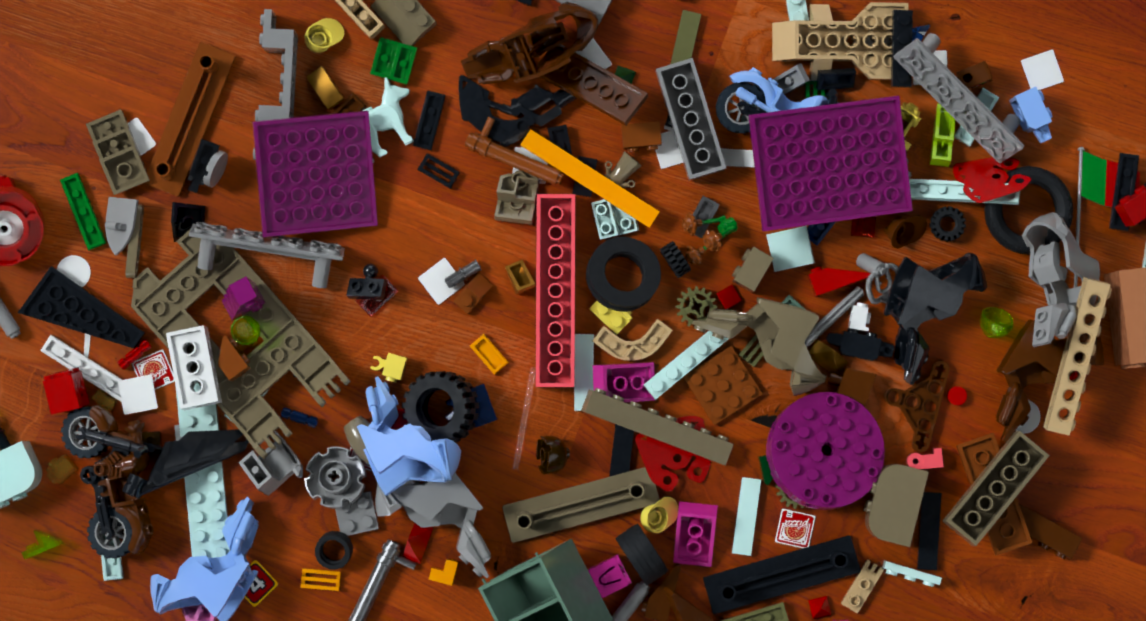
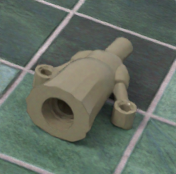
(623, 170)

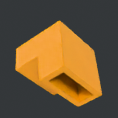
(445, 575)

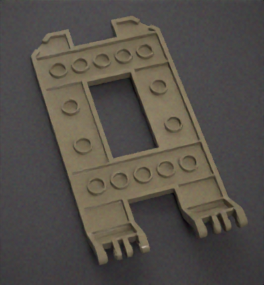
(284, 349)

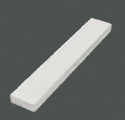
(90, 370)

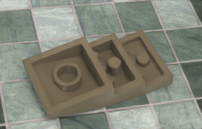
(117, 152)

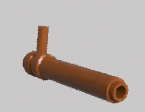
(487, 147)

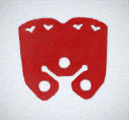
(979, 177)
(657, 453)

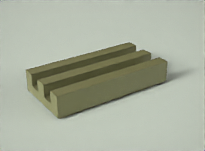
(747, 358)

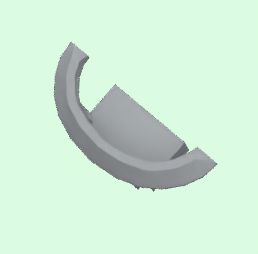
(273, 470)

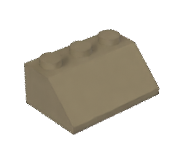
(405, 19)

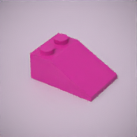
(624, 380)
(695, 534)

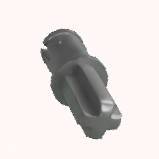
(462, 274)

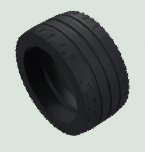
(642, 554)

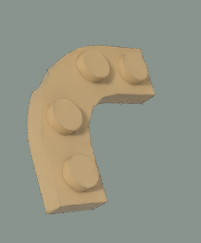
(635, 349)

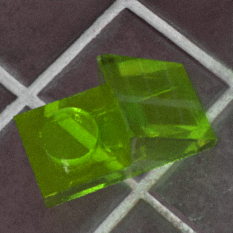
(45, 542)

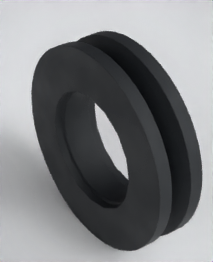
(635, 251)

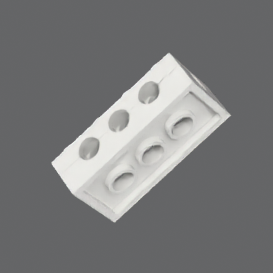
(182, 362)

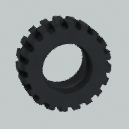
(463, 400)

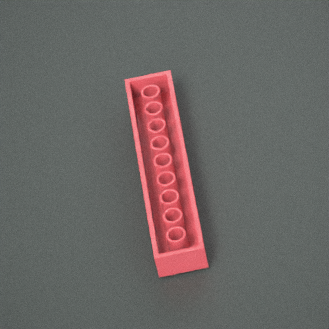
(555, 290)

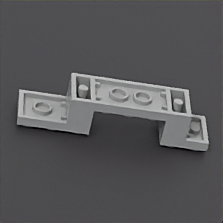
(286, 42)

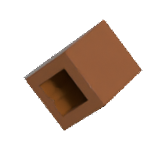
(231, 360)

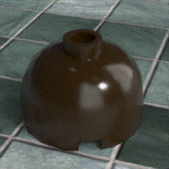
(552, 454)

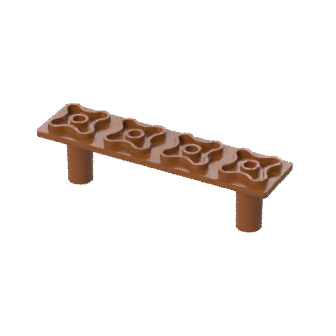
(189, 118)

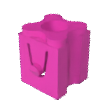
(609, 576)

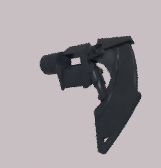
(476, 109)

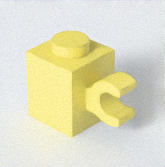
(393, 366)

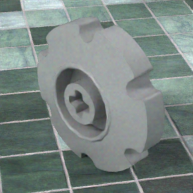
(337, 492)

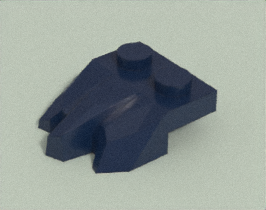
(485, 409)

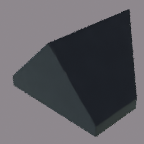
(184, 216)

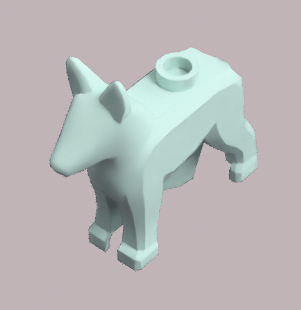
(388, 117)

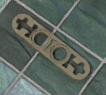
(134, 245)

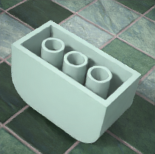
(18, 472)

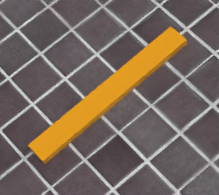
(589, 178)

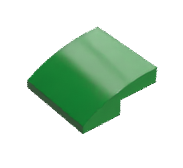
(393, 60)

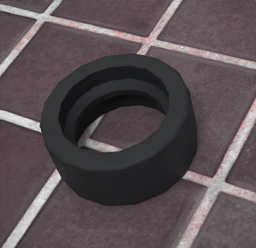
(324, 560)

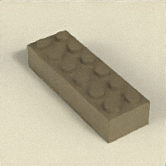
(995, 488)

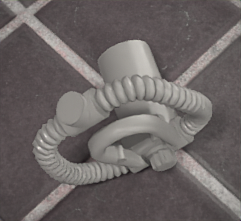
(877, 270)

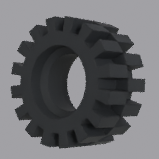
(947, 235)
(675, 259)

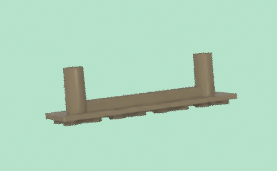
(580, 504)

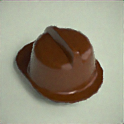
(905, 231)

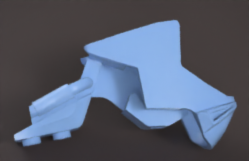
(404, 452)
(215, 581)

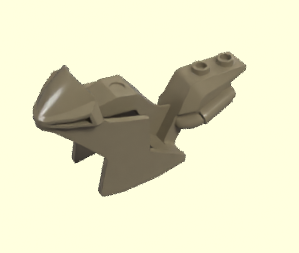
(780, 334)

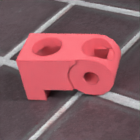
(925, 461)

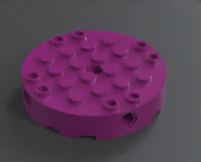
(848, 435)

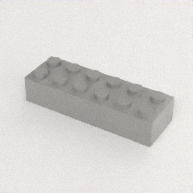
(690, 119)

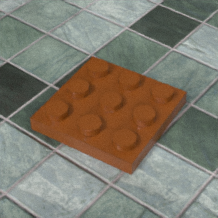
(722, 385)

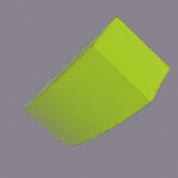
(942, 138)

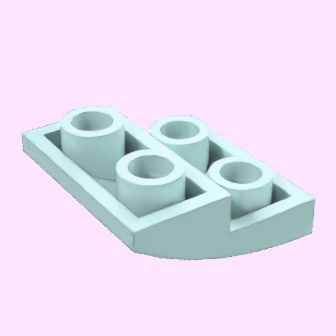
(612, 221)
(790, 248)

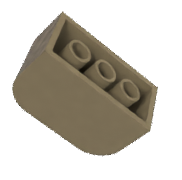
(895, 503)

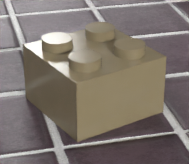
(752, 269)

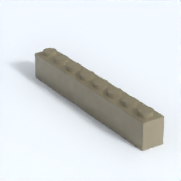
(657, 427)

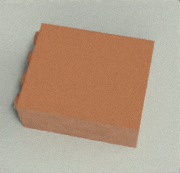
(1128, 316)

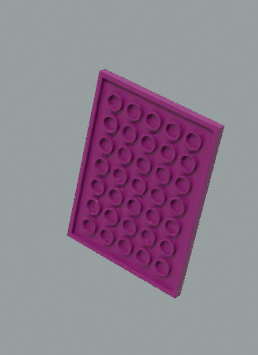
(830, 163)

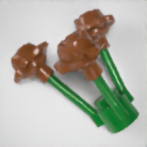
(710, 239)

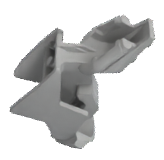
(1046, 271)
(437, 505)

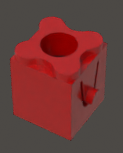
(65, 390)

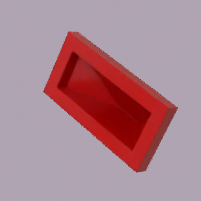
(417, 543)

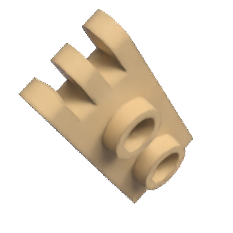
(861, 587)

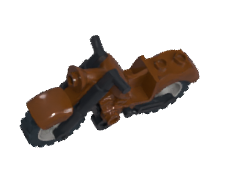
(116, 511)

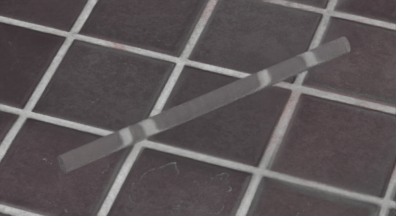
(524, 418)

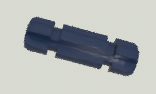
(299, 417)

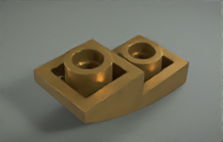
(325, 88)

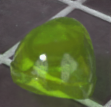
(996, 322)

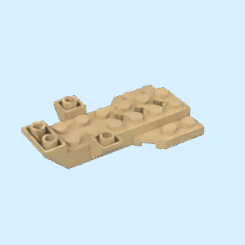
(825, 40)

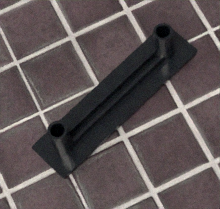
(781, 574)

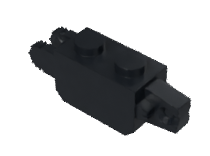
(860, 346)

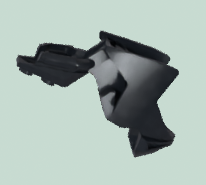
(926, 295)

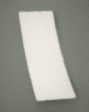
(738, 157)

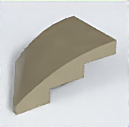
(517, 197)

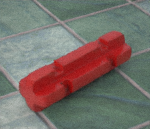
(134, 354)

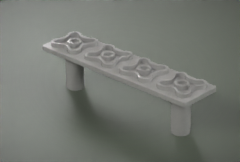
(958, 100)
(253, 240)

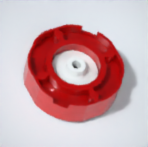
(20, 225)

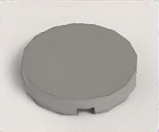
(215, 168)

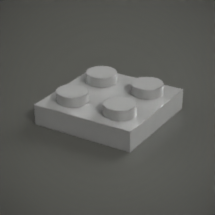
(358, 516)

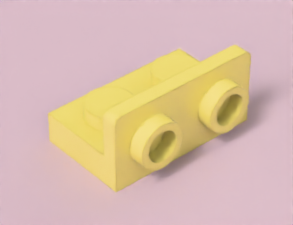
(612, 319)

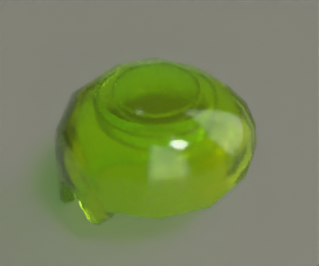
(245, 330)

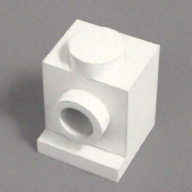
(859, 317)

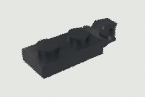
(198, 167)

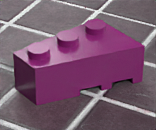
(242, 298)

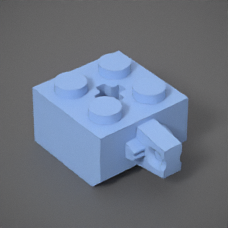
(1032, 113)

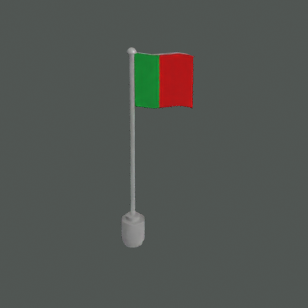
(1096, 184)

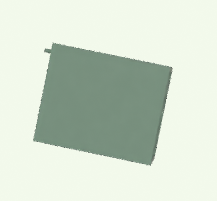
(546, 589)

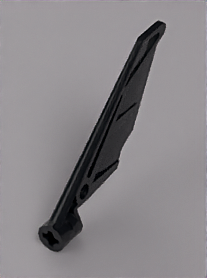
(184, 457)

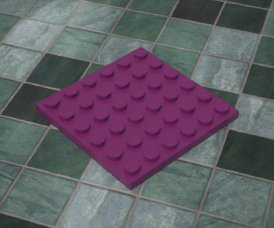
(315, 173)

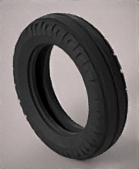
(1059, 194)

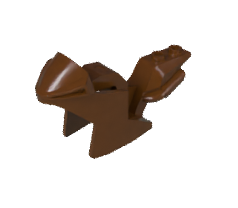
(515, 52)
(1030, 365)

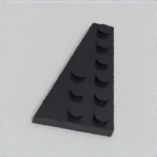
(72, 307)

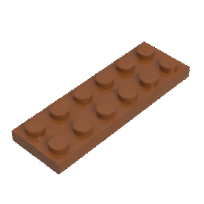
(1010, 529)

